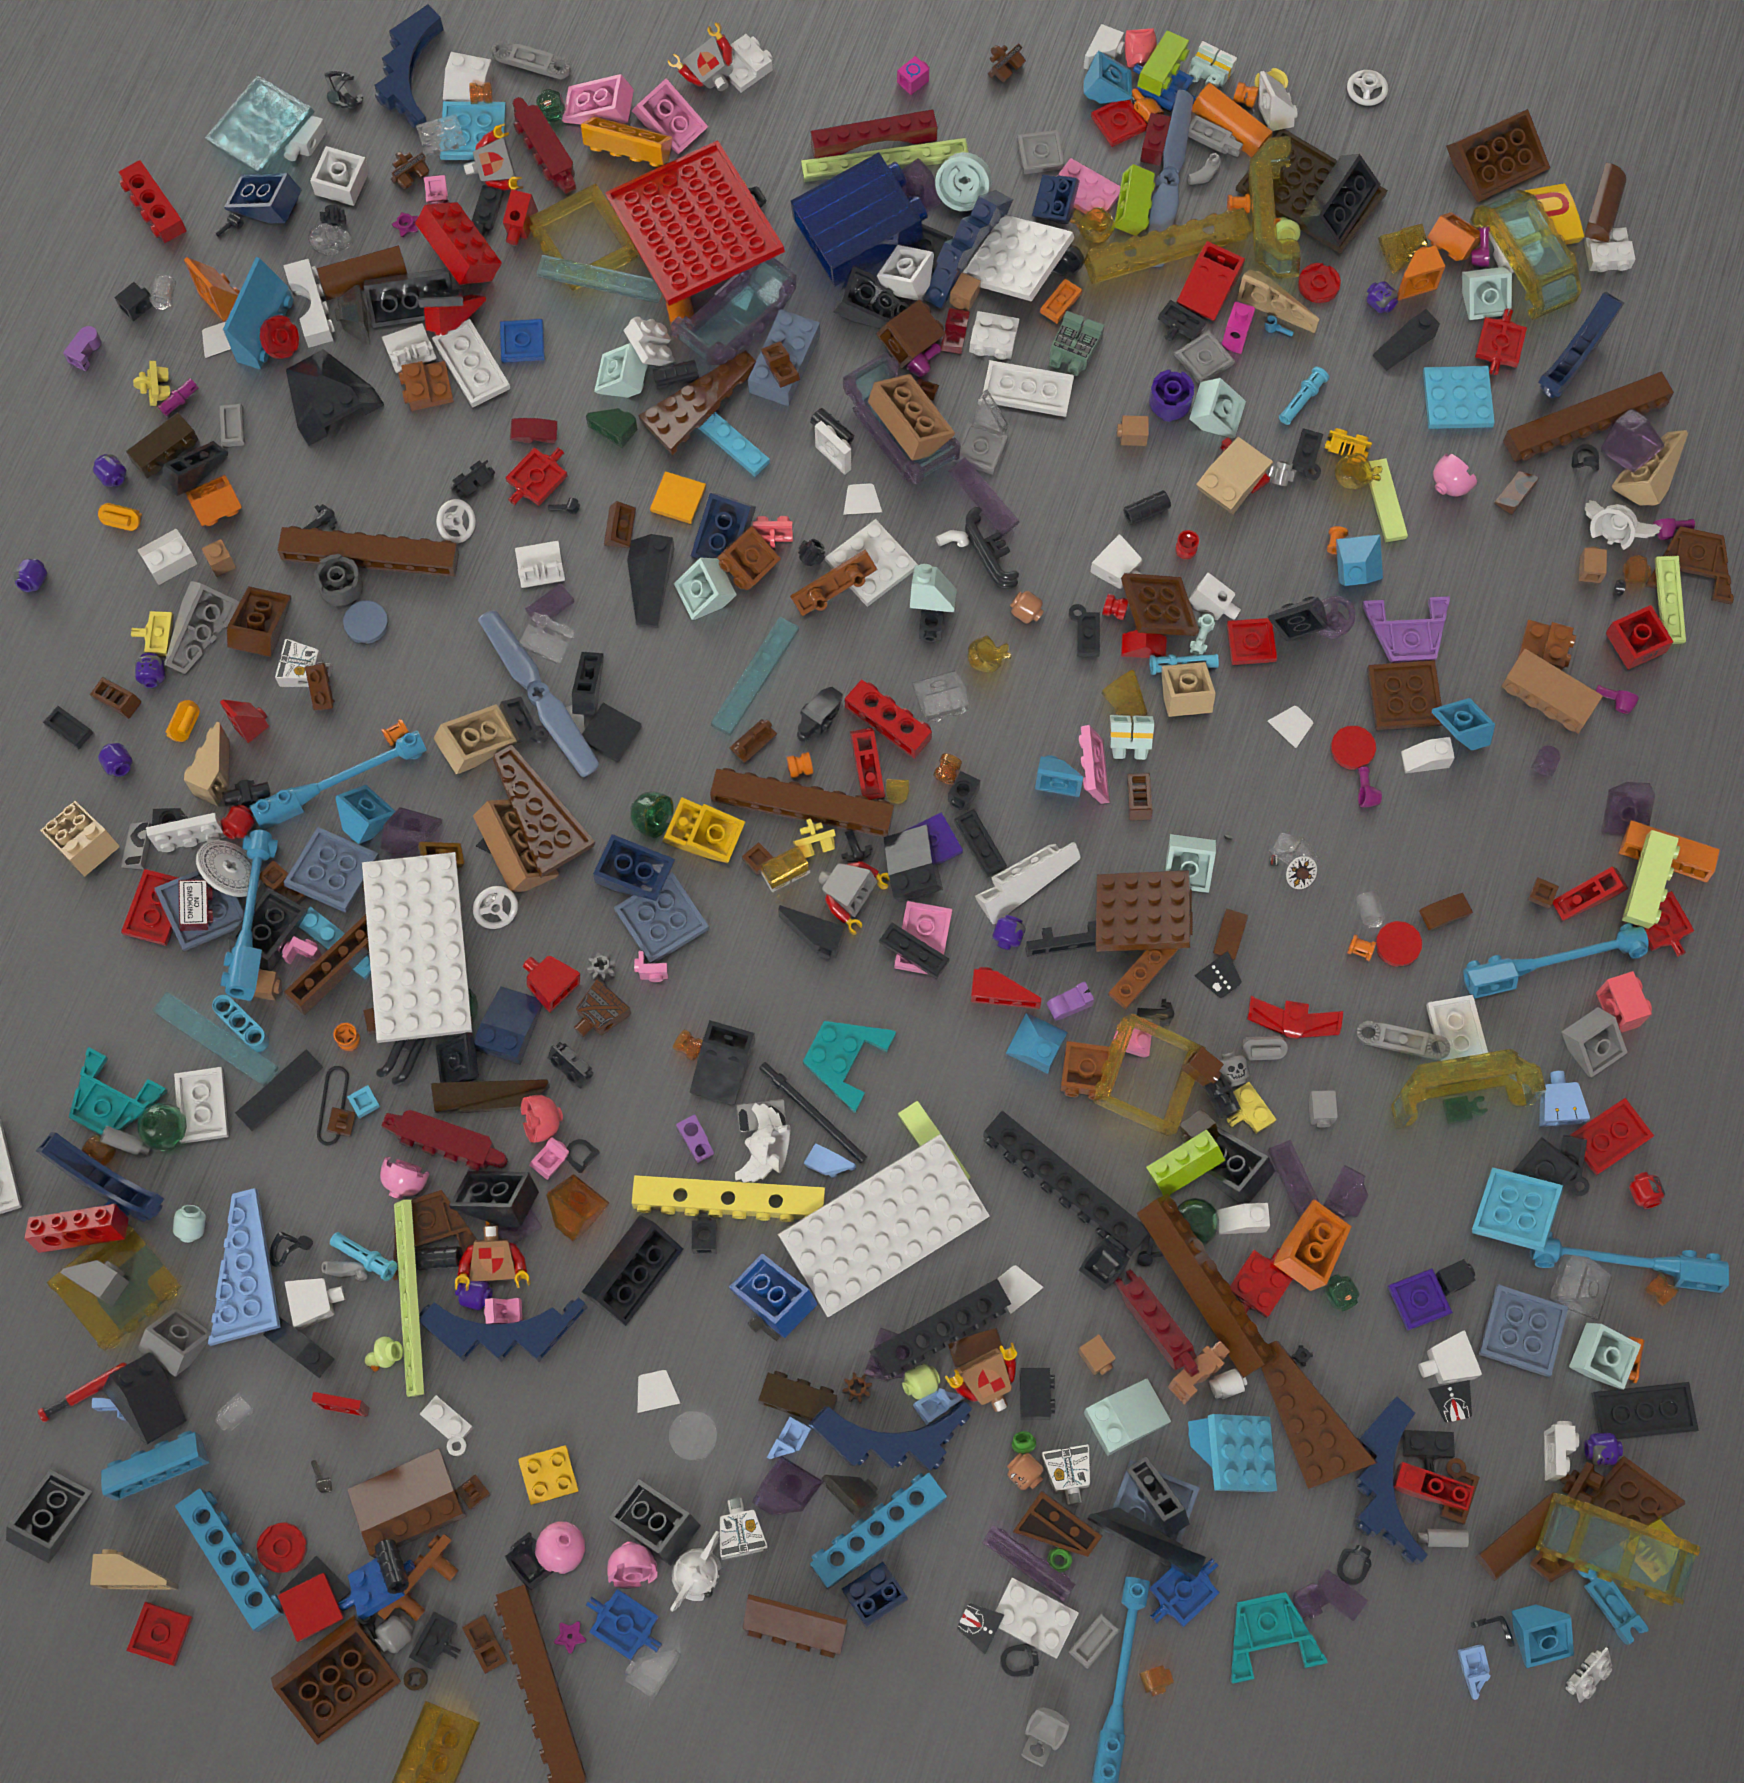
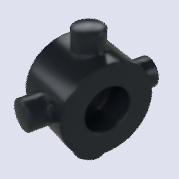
(1619, 587)
(1302, 1355)

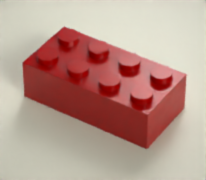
(458, 243)

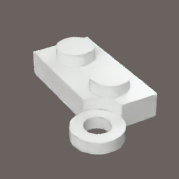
(448, 1423)

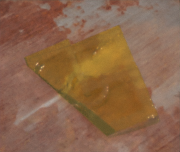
(1401, 245)
(1126, 695)

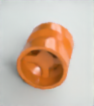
(1240, 94)
(799, 765)
(345, 1032)

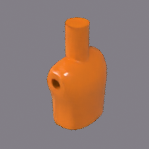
(1145, 106)

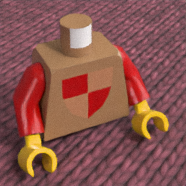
(492, 1260)
(987, 1377)

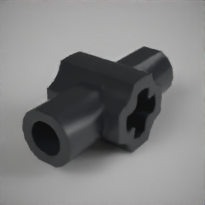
(246, 793)

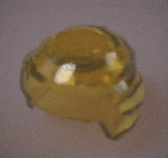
(1095, 225)
(1356, 472)
(985, 656)

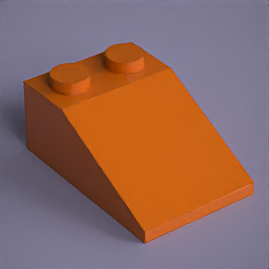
(213, 287)
(1313, 1246)

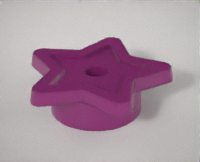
(405, 218)
(577, 1637)

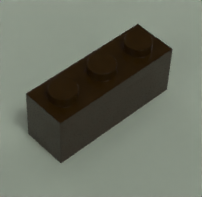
(162, 445)
(795, 1396)

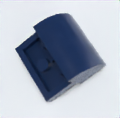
(1056, 198)
(874, 1594)

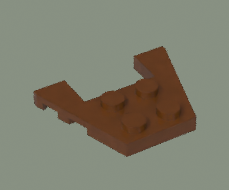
(1701, 555)
(435, 1221)

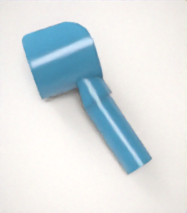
(1273, 326)

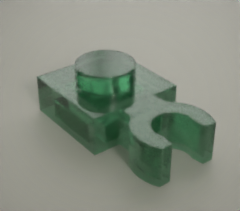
(1461, 1110)

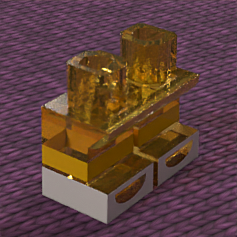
(790, 863)

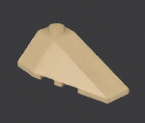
(1271, 298)
(1653, 479)

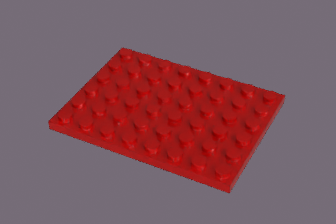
(694, 222)

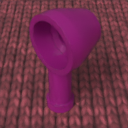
(1480, 256)
(919, 365)
(1669, 525)
(1624, 700)
(1368, 795)

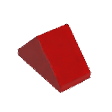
(1143, 644)

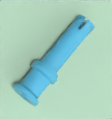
(1308, 388)
(1211, 661)
(372, 1260)

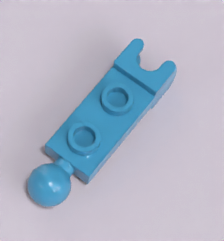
(1614, 1606)

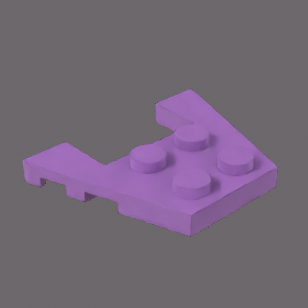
(1409, 639)

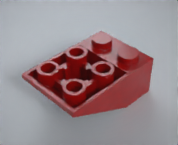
(1211, 280)

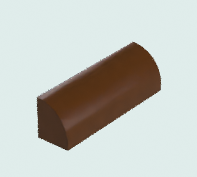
(1606, 203)
(344, 275)
(1515, 1541)

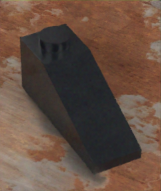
(1407, 340)
(191, 468)
(587, 684)
(817, 933)
(300, 1348)
(1158, 1496)

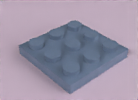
(330, 869)
(226, 912)
(662, 924)
(1523, 1330)
(1131, 1500)

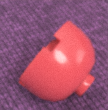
(541, 1117)

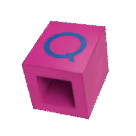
(913, 75)

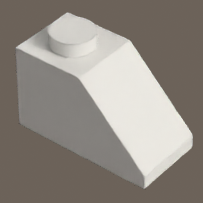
(1106, 41)
(1428, 755)
(1244, 1219)

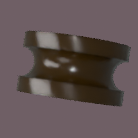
(423, 1679)

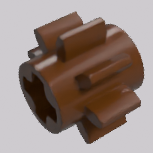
(861, 1382)

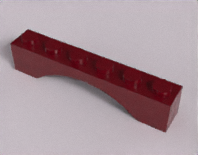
(911, 128)

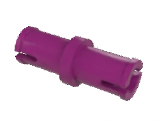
(178, 397)

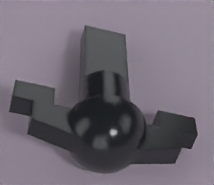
(350, 102)
(324, 517)
(858, 855)
(1167, 1013)

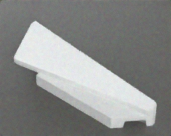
(1025, 879)

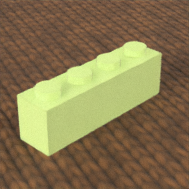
(1650, 879)

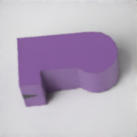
(82, 347)
(1071, 1002)
(695, 1138)

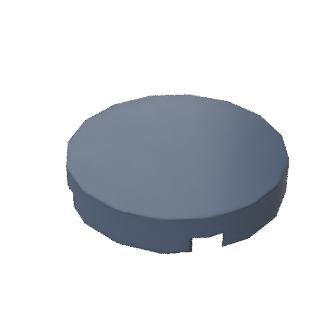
(365, 622)

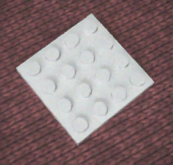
(1018, 256)

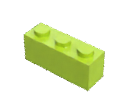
(1164, 63)
(1134, 200)
(1185, 1163)

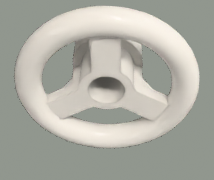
(1369, 81)
(445, 520)
(491, 899)

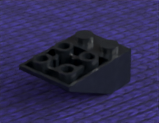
(722, 1062)

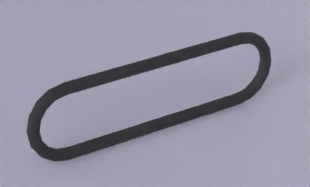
(323, 1102)

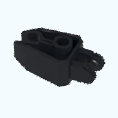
(819, 713)

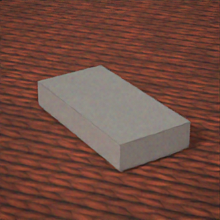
(232, 425)
(1094, 1641)

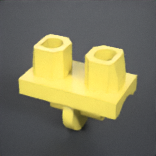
(154, 375)
(825, 838)

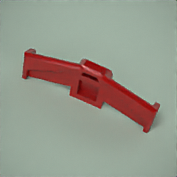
(1294, 1019)

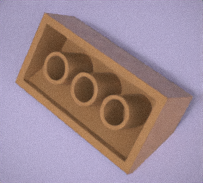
(910, 416)
(1551, 691)
(508, 846)

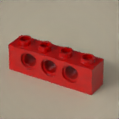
(138, 176)
(910, 742)
(76, 1228)

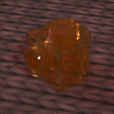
(1636, 569)
(1156, 1679)

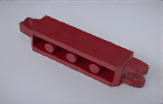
(544, 144)
(445, 1139)
(1158, 1323)

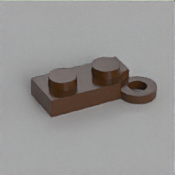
(1452, 1513)

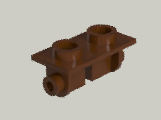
(319, 688)
(753, 740)

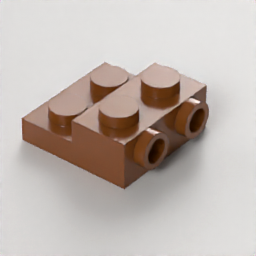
(425, 385)
(748, 559)
(1549, 642)
(1082, 1068)

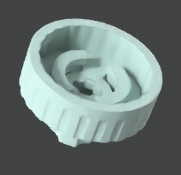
(970, 167)

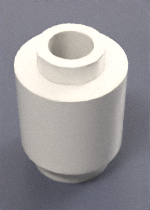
(1227, 1384)

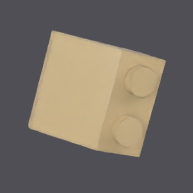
(1187, 689)

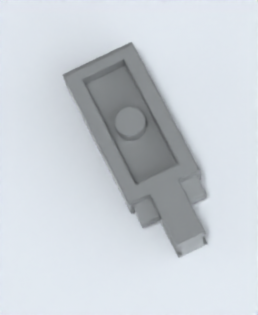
(1214, 136)

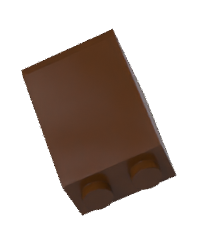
(911, 333)

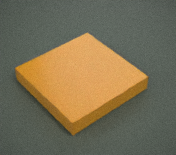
(678, 497)

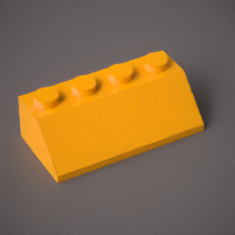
(627, 141)

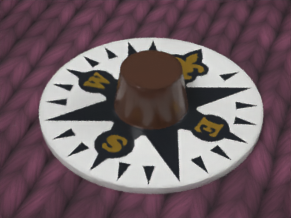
(1301, 872)

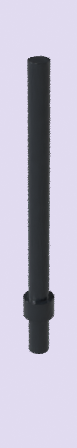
(780, 1081)

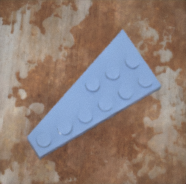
(245, 1279)

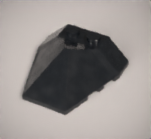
(326, 392)

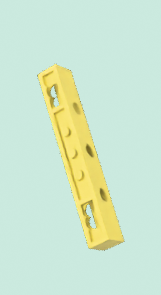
(705, 1197)

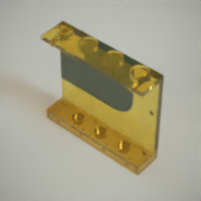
(147, 1289)

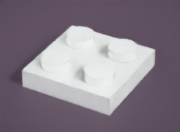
(832, 447)

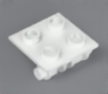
(409, 347)
(539, 564)
(1598, 1669)

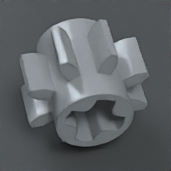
(1282, 472)
(602, 974)

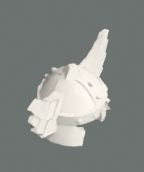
(1617, 524)
(767, 1145)
(695, 1573)

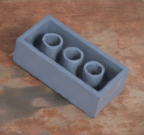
(799, 338)

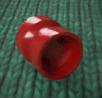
(1189, 540)
(1115, 606)

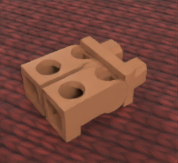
(1208, 1362)

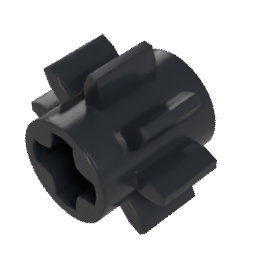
(333, 216)
(811, 552)

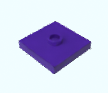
(942, 838)
(1419, 1299)

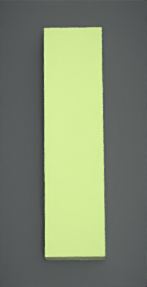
(1387, 504)
(1670, 597)
(922, 1127)

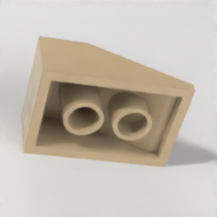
(1234, 475)
(474, 738)
(116, 1571)

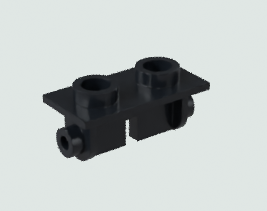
(465, 483)
(576, 1072)

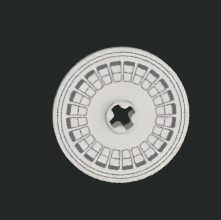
(225, 867)

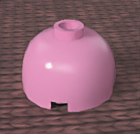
(1452, 476)
(402, 1178)
(560, 1547)
(631, 1565)

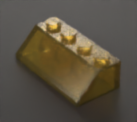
(436, 1747)

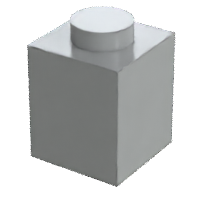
(1322, 1108)

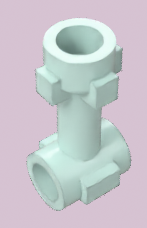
(1206, 624)

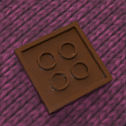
(1159, 604)
(1404, 694)

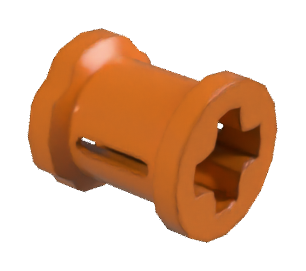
(1239, 202)
(1336, 533)
(395, 732)
(1361, 947)

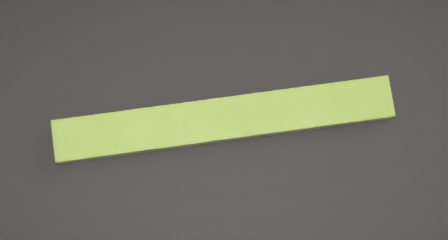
(928, 153)
(409, 1298)

